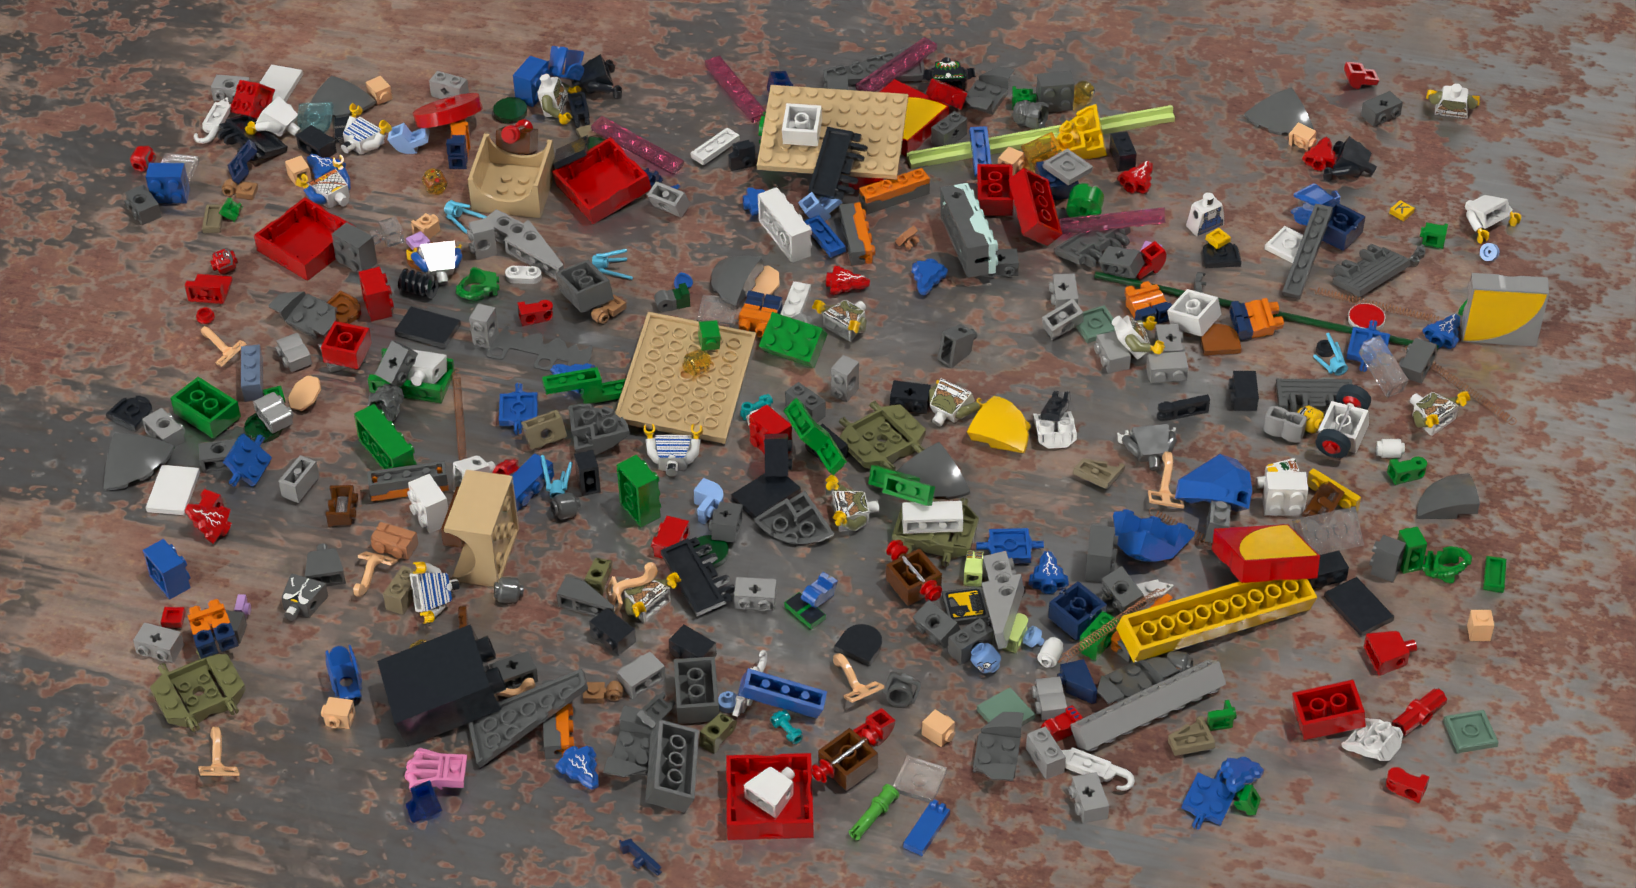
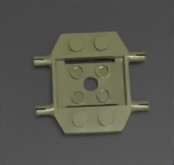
(865, 434)
(938, 542)
(195, 678)

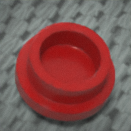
(205, 315)

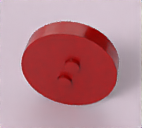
(447, 110)

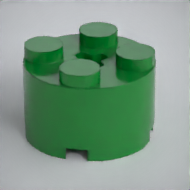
(1084, 201)

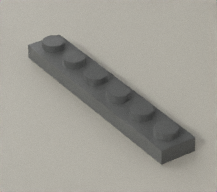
(1307, 251)

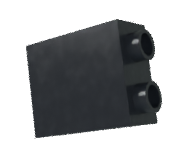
(441, 684)

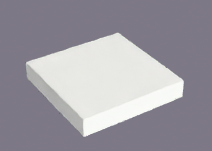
(1285, 244)

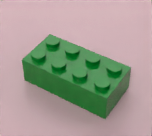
(382, 439)

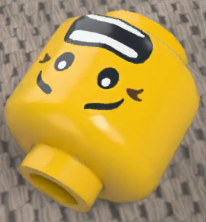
(1314, 418)

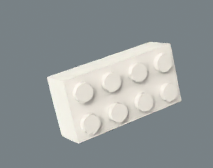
(784, 225)

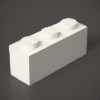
(940, 517)

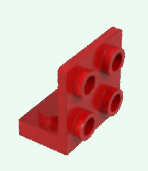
(251, 98)
(208, 288)

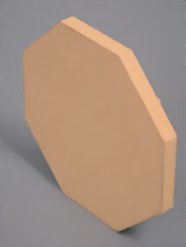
(767, 281)
(304, 393)

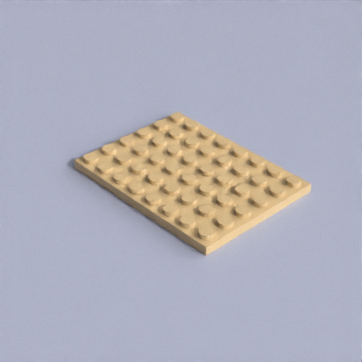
(872, 114)
(673, 400)

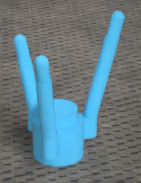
(455, 209)
(602, 261)
(1337, 363)
(557, 486)

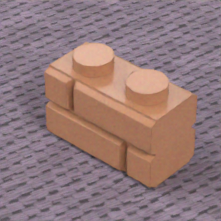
(394, 541)

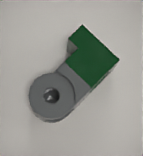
(673, 299)

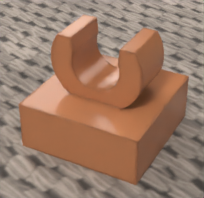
(908, 236)

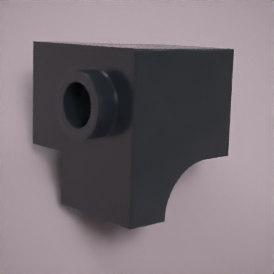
(742, 155)

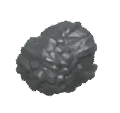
(1031, 114)
(388, 399)

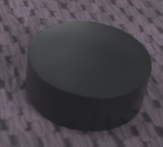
(1324, 349)

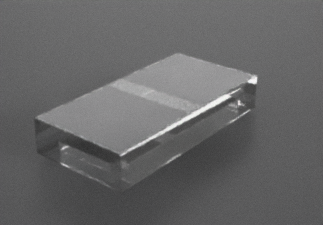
(339, 127)

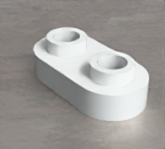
(523, 274)

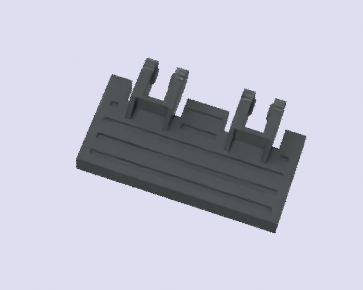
(1087, 247)
(1375, 268)
(1308, 392)

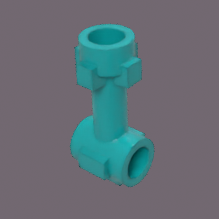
(748, 407)
(782, 719)

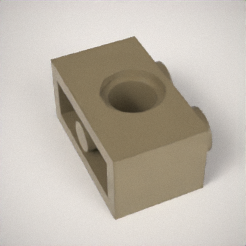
(534, 426)
(399, 592)

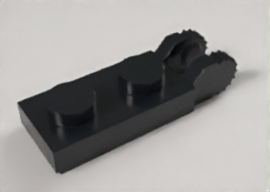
(579, 108)
(1056, 406)
(1183, 408)

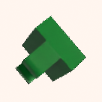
(231, 209)
(1248, 799)

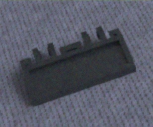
(234, 132)
(833, 161)
(697, 575)

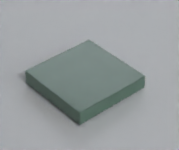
(1095, 322)
(1005, 702)
(1470, 731)

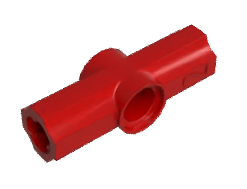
(1420, 711)

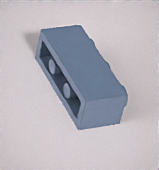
(251, 372)

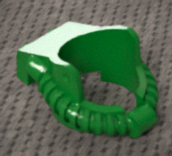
(487, 283)
(1434, 563)

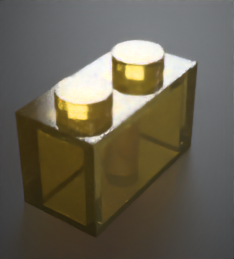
(1040, 149)

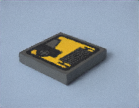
(965, 605)

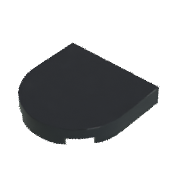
(1223, 257)
(130, 412)
(860, 643)

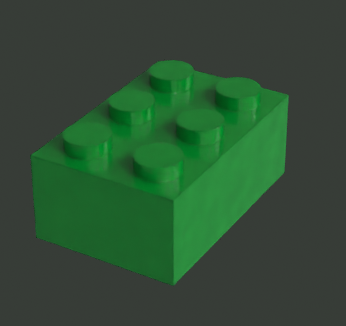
(793, 339)
(205, 407)
(639, 490)

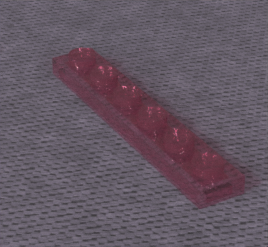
(897, 66)
(735, 88)
(638, 145)
(1113, 220)

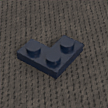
(238, 165)

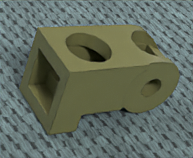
(599, 574)
(716, 732)

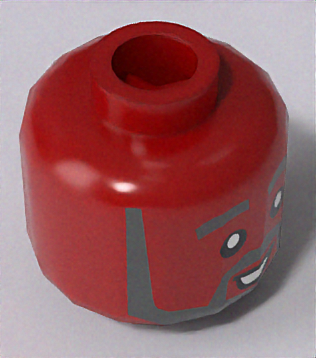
(142, 157)
(224, 261)

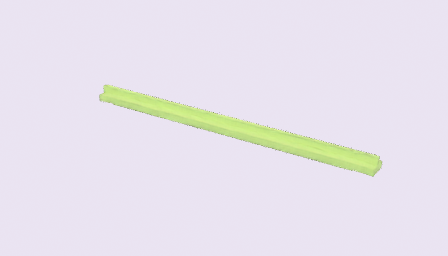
(1015, 140)

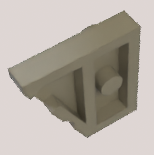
(1098, 472)
(1191, 738)

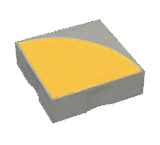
(1504, 309)

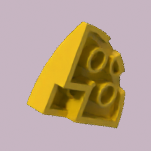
(1083, 134)
(1000, 426)

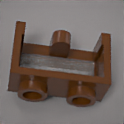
(1324, 499)
(341, 505)

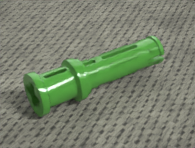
(879, 805)

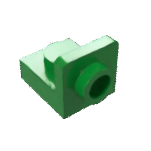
(1221, 718)

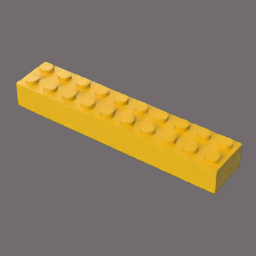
(1211, 615)

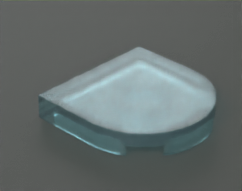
(315, 114)

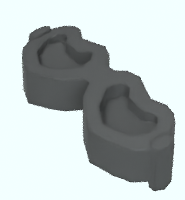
(1417, 255)
(1198, 283)

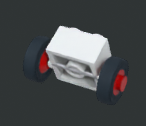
(1344, 422)

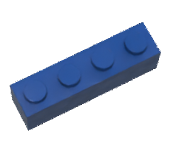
(530, 479)
(782, 693)

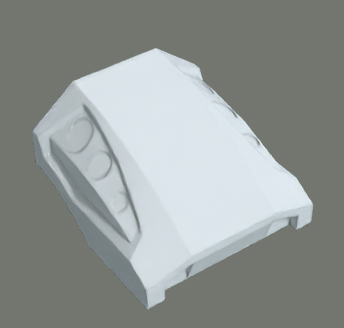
(1056, 433)
(1375, 740)

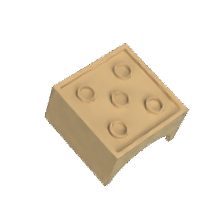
(510, 181)
(487, 522)

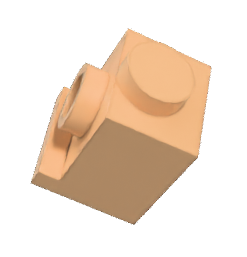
(1302, 137)
(427, 225)

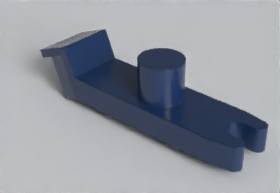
(642, 857)

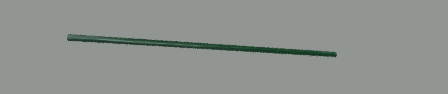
(1226, 303)

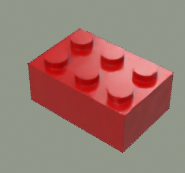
(994, 189)
(1328, 709)

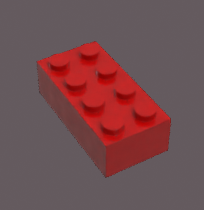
(1035, 207)

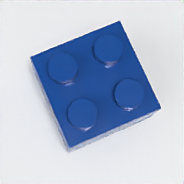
(527, 79)
(168, 182)
(167, 568)

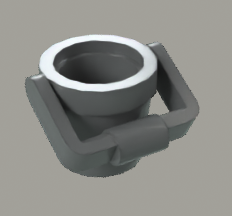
(899, 689)

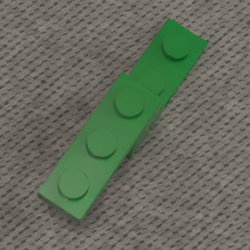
(587, 381)
(815, 436)
(901, 485)

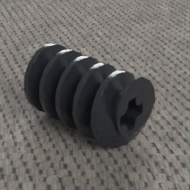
(418, 283)

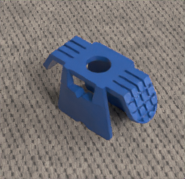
(573, 66)
(1311, 195)
(340, 667)

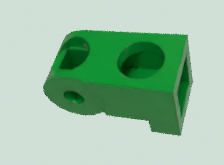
(1406, 470)

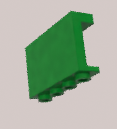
(423, 392)

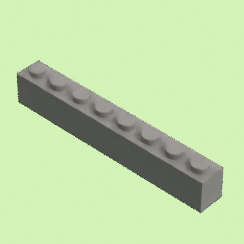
(1148, 705)

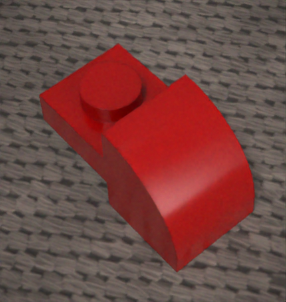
(1358, 75)
(1154, 259)
(879, 718)

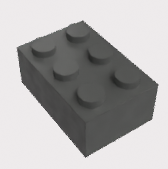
(584, 286)
(696, 689)

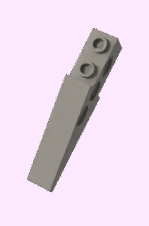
(525, 243)
(1002, 594)

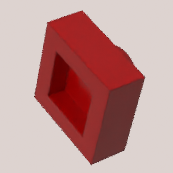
(173, 617)

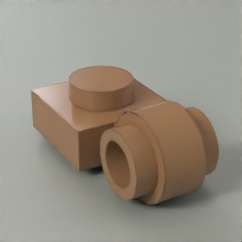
(244, 190)
(613, 307)
(597, 692)

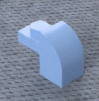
(406, 141)
(821, 206)
(707, 496)

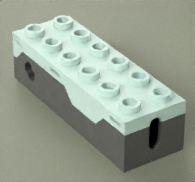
(968, 230)

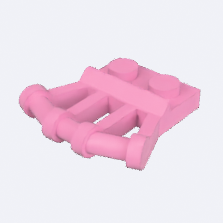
(439, 768)

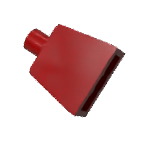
(1388, 650)

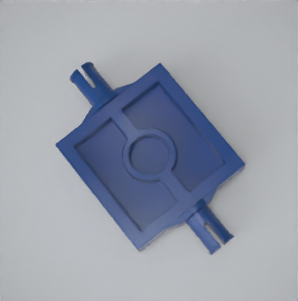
(1357, 339)
(517, 407)
(247, 460)
(1013, 541)
(1208, 799)

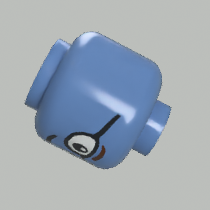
(985, 658)

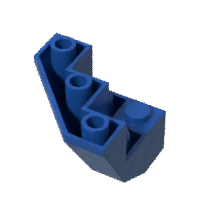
(1217, 480)
(1149, 537)

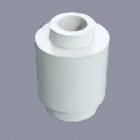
(1390, 448)
(1050, 652)

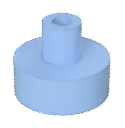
(1489, 252)
(1033, 637)
(727, 701)

